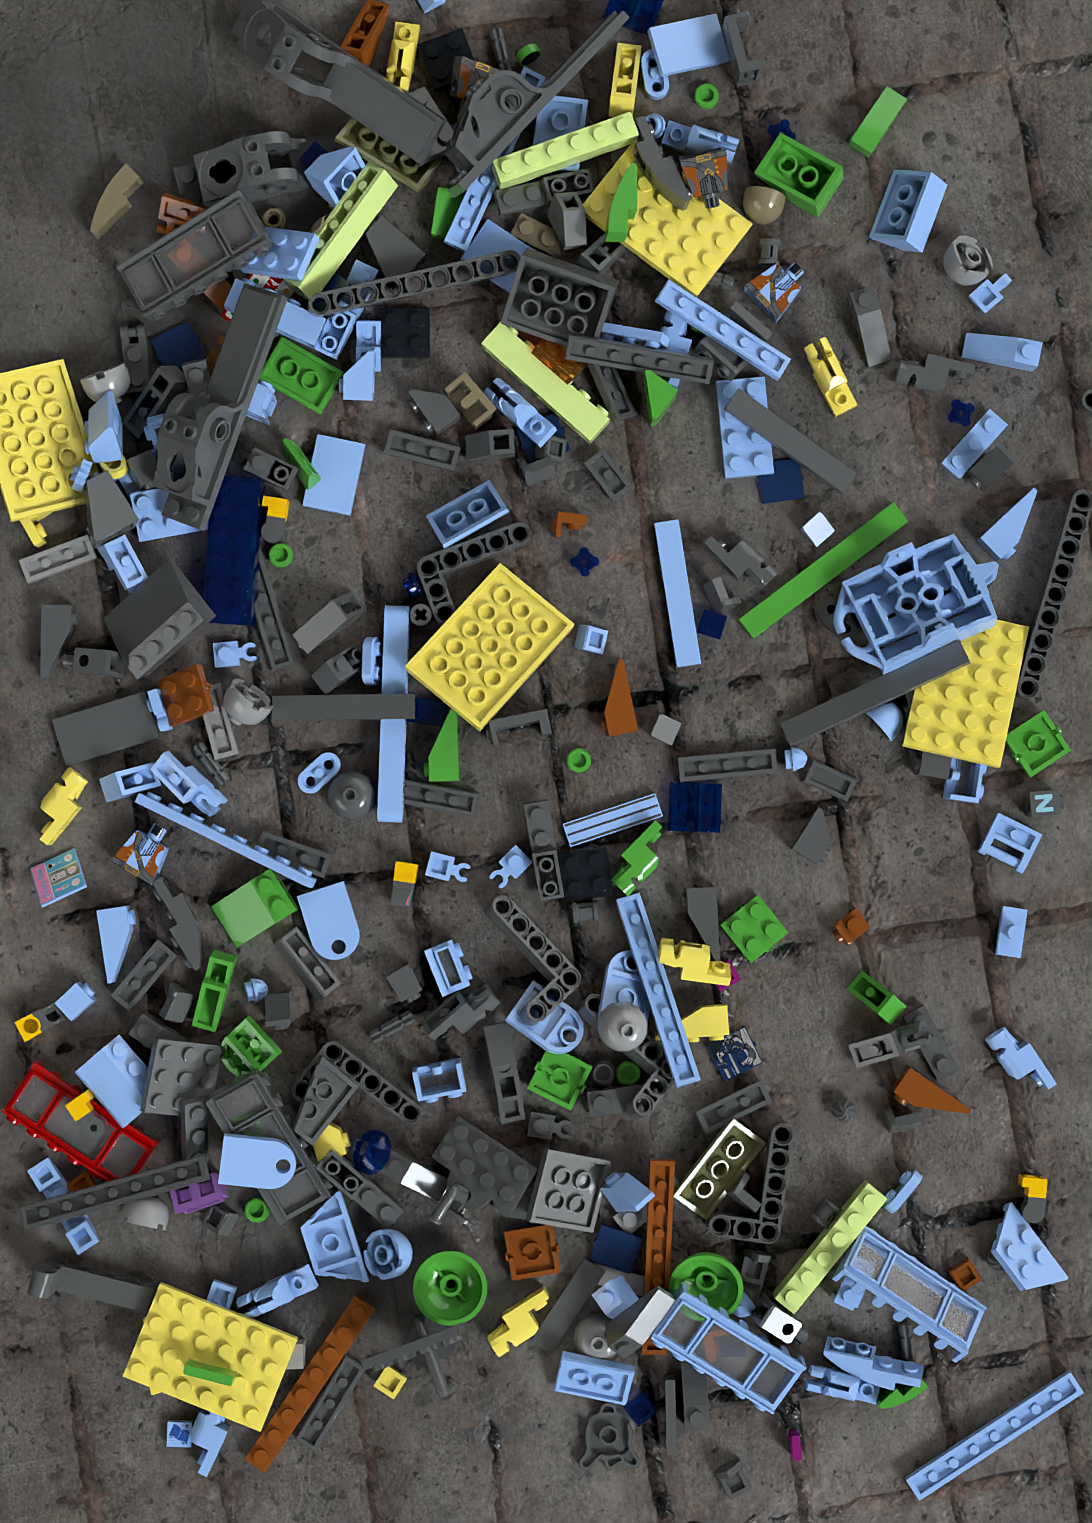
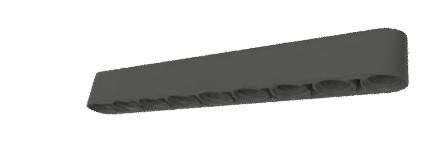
(425, 277)
(1061, 585)

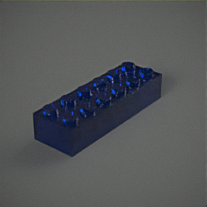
(234, 551)

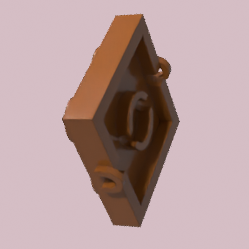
(186, 695)
(532, 1251)

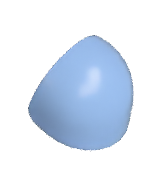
(888, 718)

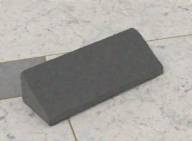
(307, 964)

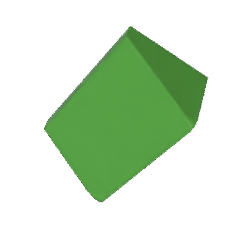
(444, 212)
(296, 458)

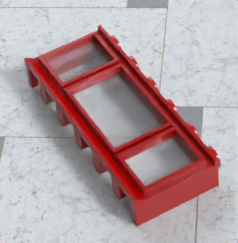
(42, 1110)

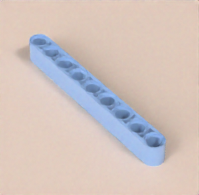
(393, 730)

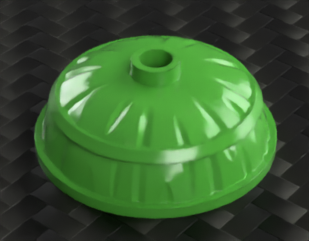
(721, 1290)
(448, 1304)

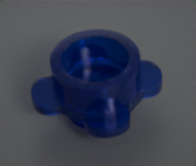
(782, 126)
(954, 415)
(584, 555)
(413, 585)

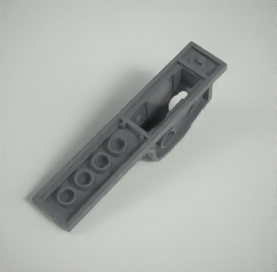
(349, 83)
(501, 124)
(253, 168)
(192, 443)

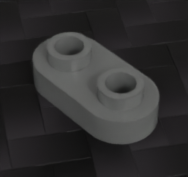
(828, 619)

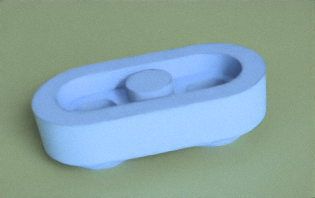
(652, 77)
(372, 661)
(319, 772)
(897, 1197)

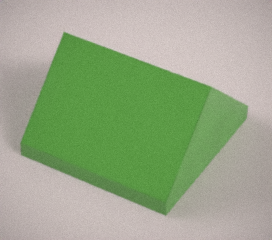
(658, 396)

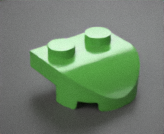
(248, 1048)

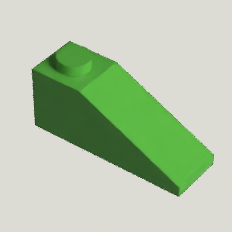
(444, 756)

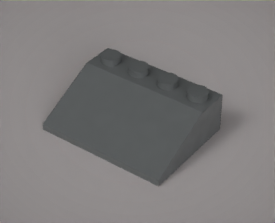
(557, 299)
(157, 619)

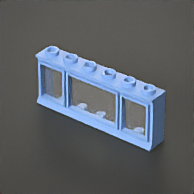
(912, 1291)
(727, 1350)

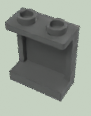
(743, 71)
(725, 361)
(539, 716)

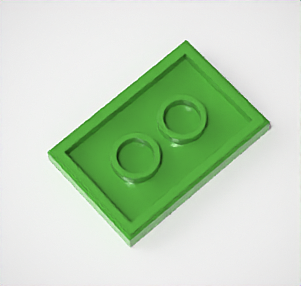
(301, 375)

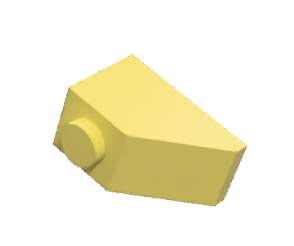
(333, 1139)

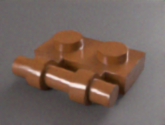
(176, 211)

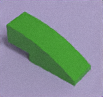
(877, 122)
(622, 207)
(214, 990)

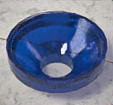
(376, 1152)

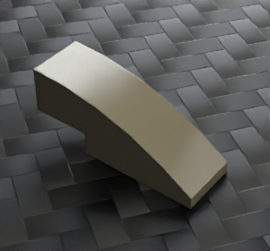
(115, 201)

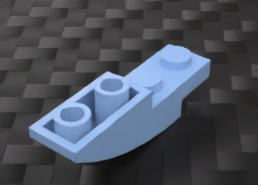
(341, 325)
(861, 1362)

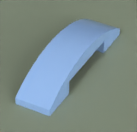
(53, 1183)

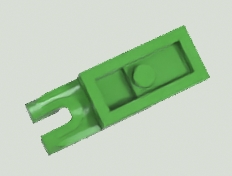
(639, 859)

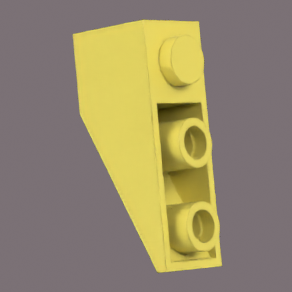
(705, 1022)

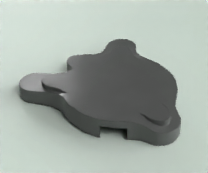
(609, 1439)

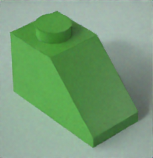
(876, 997)

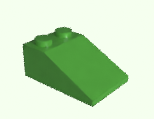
(800, 174)
(255, 907)

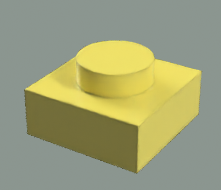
(390, 1381)

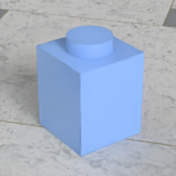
(76, 1000)

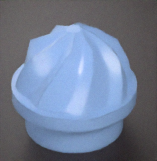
(658, 124)
(794, 758)
(255, 990)
(745, 1307)

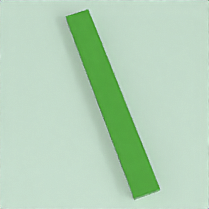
(823, 570)

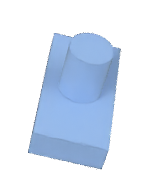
(1011, 931)

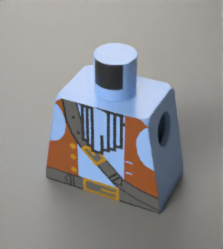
(775, 289)
(143, 854)

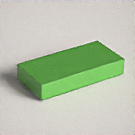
(209, 1372)

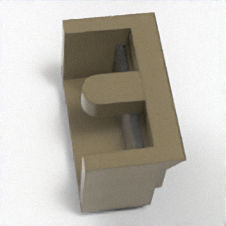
(470, 401)

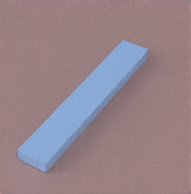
(722, 330)
(677, 593)

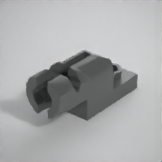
(933, 373)
(740, 560)
(461, 1011)
(888, 1044)

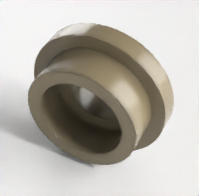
(274, 212)

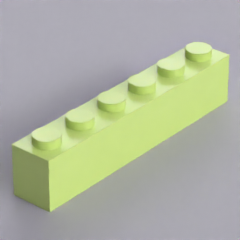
(565, 151)
(345, 227)
(563, 399)
(829, 1246)

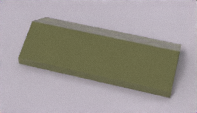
(385, 155)
(718, 1168)

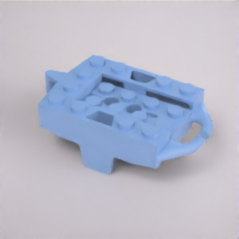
(881, 592)

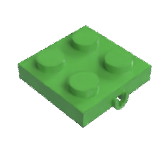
(1036, 743)
(753, 928)
(560, 1078)

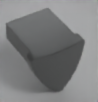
(537, 470)
(718, 596)
(177, 1003)
(901, 1123)
(740, 1196)
(754, 1266)
(733, 1478)

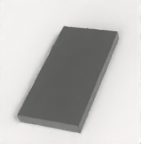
(105, 729)

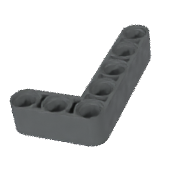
(464, 561)
(538, 957)
(653, 1066)
(359, 1079)
(767, 1194)
(90, 1283)

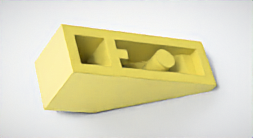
(624, 79)

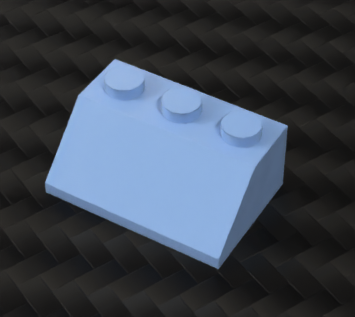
(908, 210)
(467, 514)
(116, 1080)

